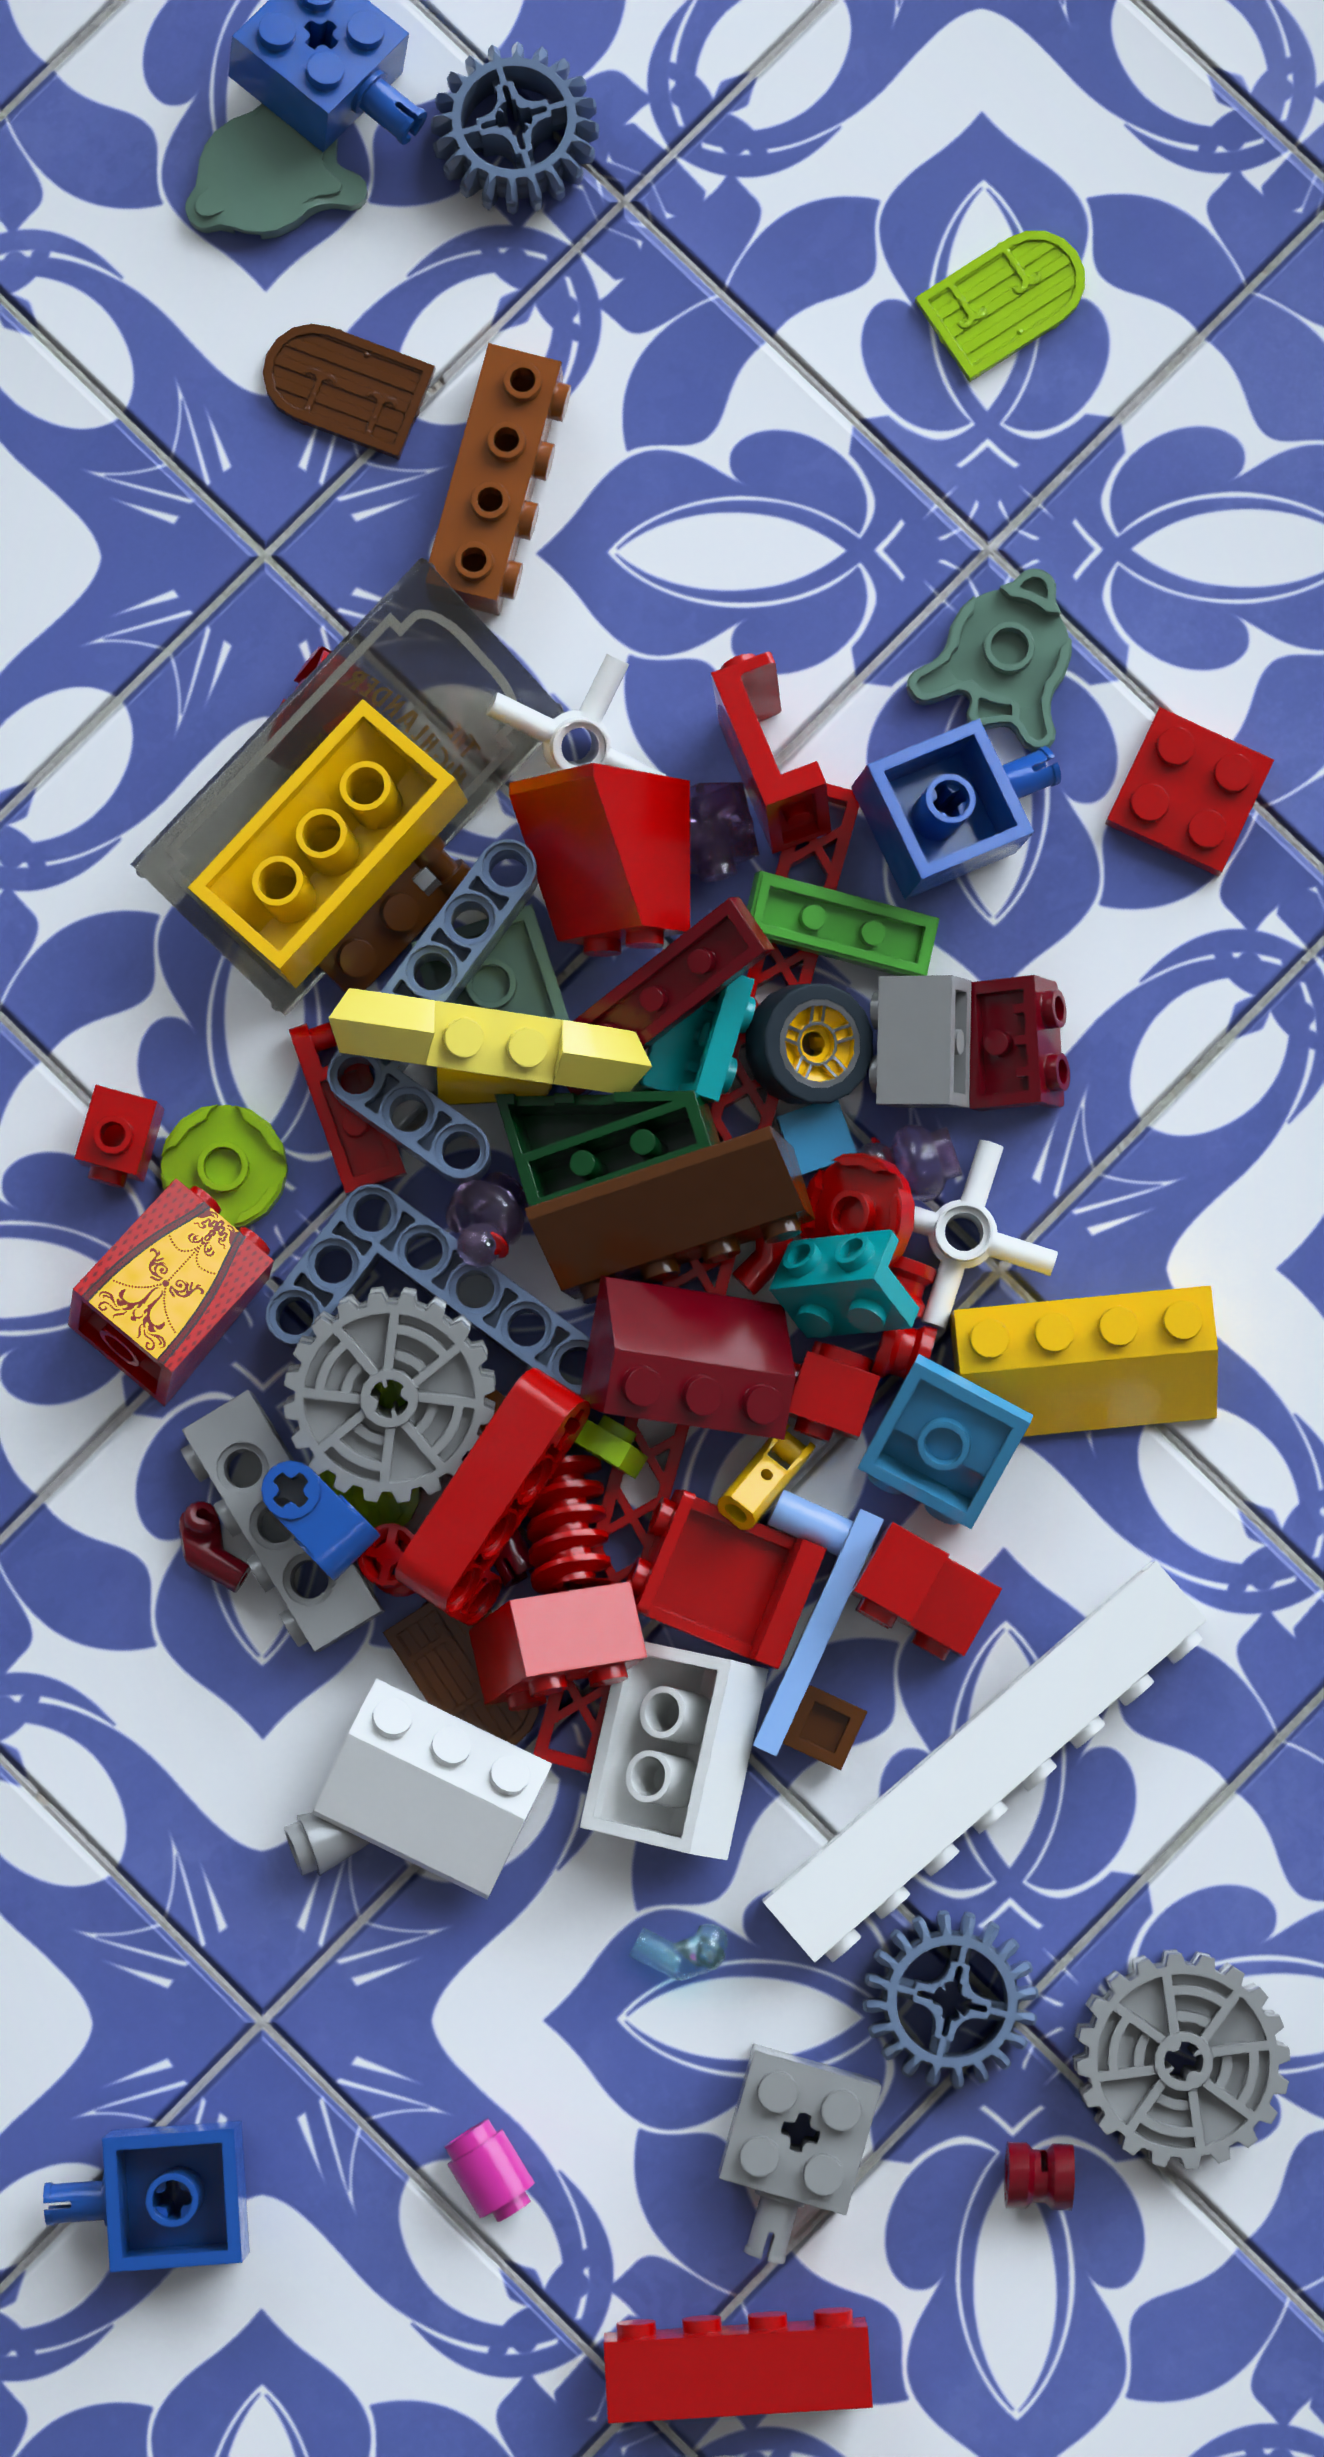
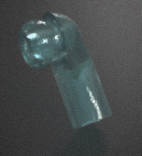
(685, 1958)

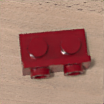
(1017, 1044)

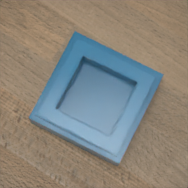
(816, 1135)

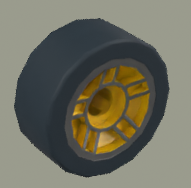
(838, 1036)

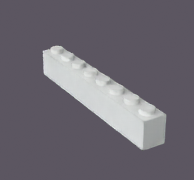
(984, 1761)

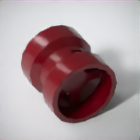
(1039, 2176)

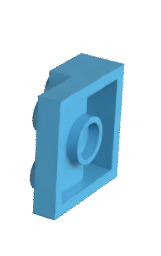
(944, 1443)

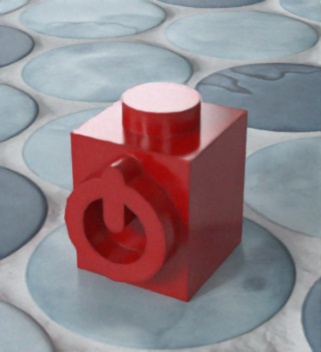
(118, 1136)
(832, 1392)

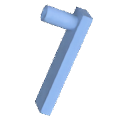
(851, 1545)

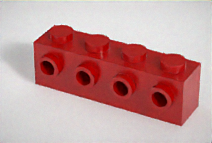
(737, 2368)

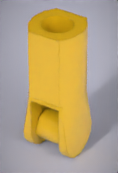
(467, 1088)
(763, 1480)

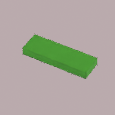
(842, 925)

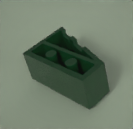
(589, 1139)

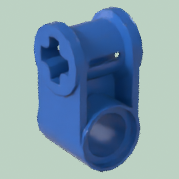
(325, 1525)

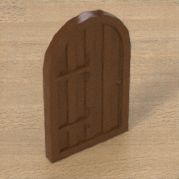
(347, 386)
(444, 1668)

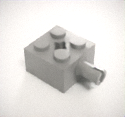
(787, 2174)

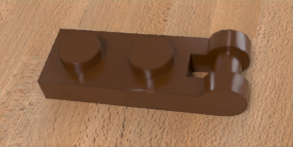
(394, 920)

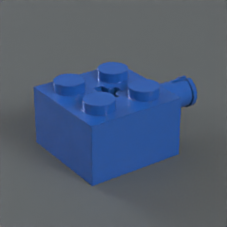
(325, 67)
(964, 776)
(142, 2225)

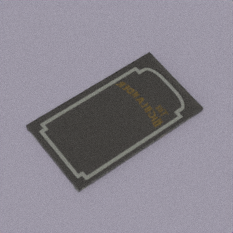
(420, 666)

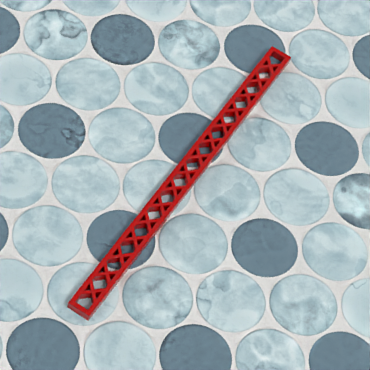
(676, 1443)

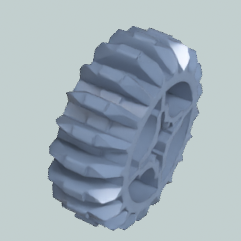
(536, 118)
(1004, 2012)

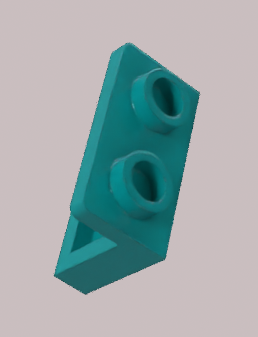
(701, 1047)
(843, 1285)

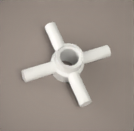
(589, 716)
(991, 1243)

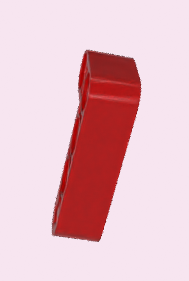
(490, 1497)

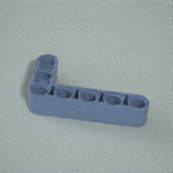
(464, 959)
(441, 1281)

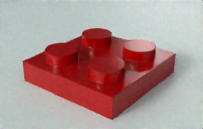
(1189, 791)

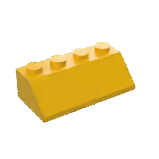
(329, 843)
(1095, 1358)

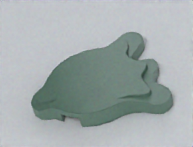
(267, 179)
(1005, 658)

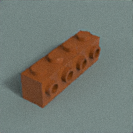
(496, 476)

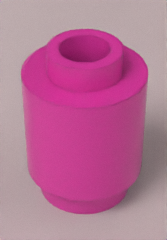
(489, 2171)

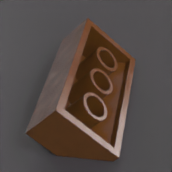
(674, 1214)

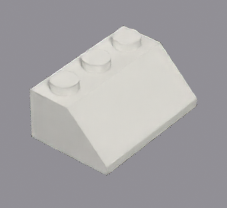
(675, 1751)
(431, 1788)

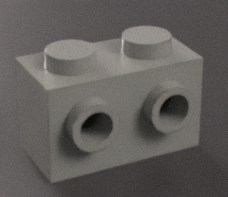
(921, 1041)

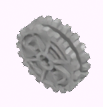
(341, 1408)
(1206, 2103)

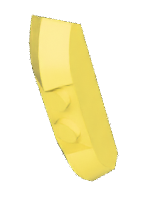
(488, 1041)

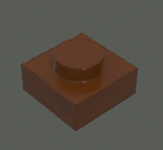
(824, 1727)

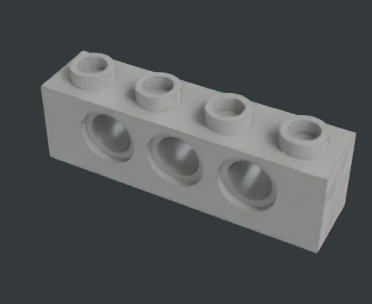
(245, 1427)

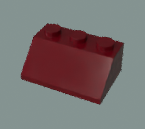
(689, 1358)

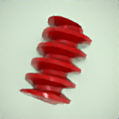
(562, 1529)

